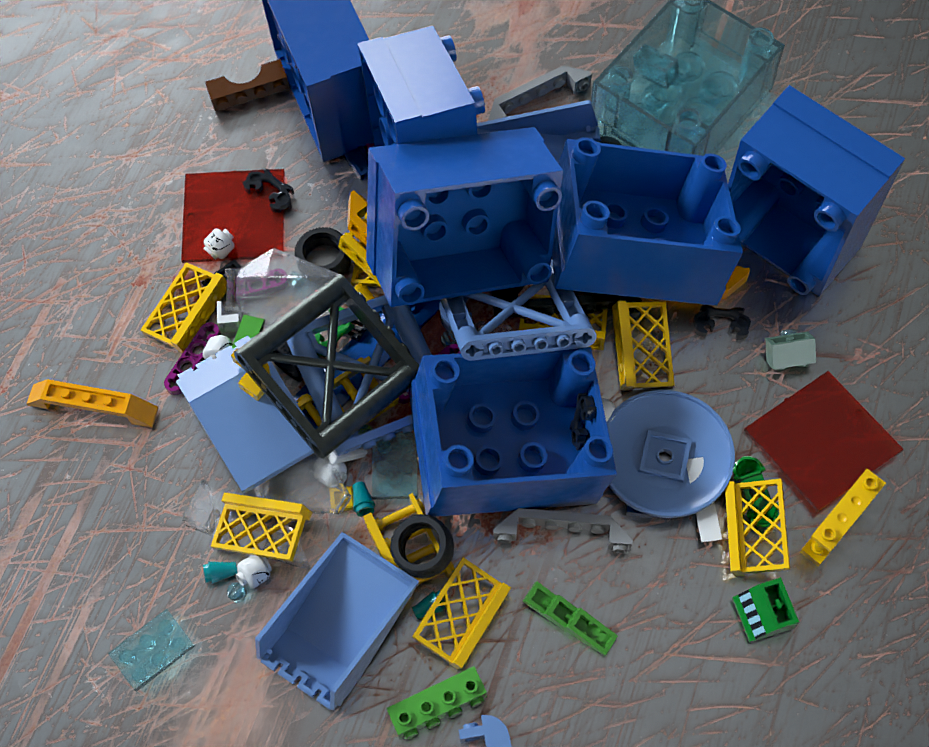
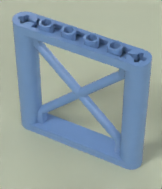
(570, 333)
(306, 345)

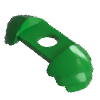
(750, 470)

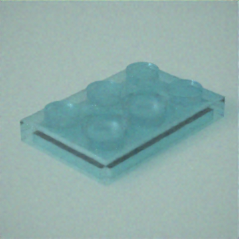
(395, 468)
(151, 650)

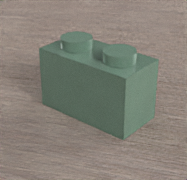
(790, 351)

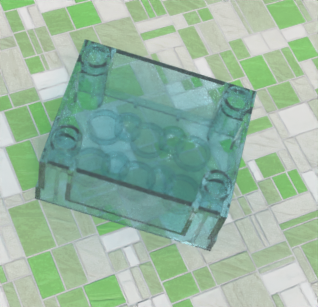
(721, 80)

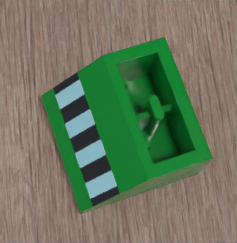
(765, 610)

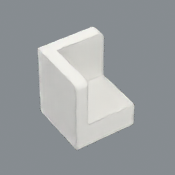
(227, 320)

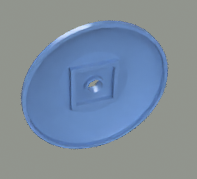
(684, 429)

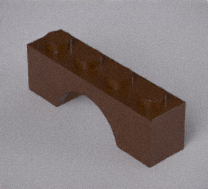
(227, 94)

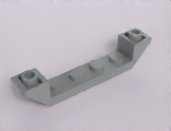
(575, 78)
(618, 539)

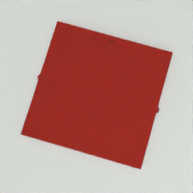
(222, 203)
(823, 440)

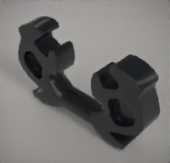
(282, 199)
(703, 320)
(584, 411)

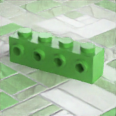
(437, 702)

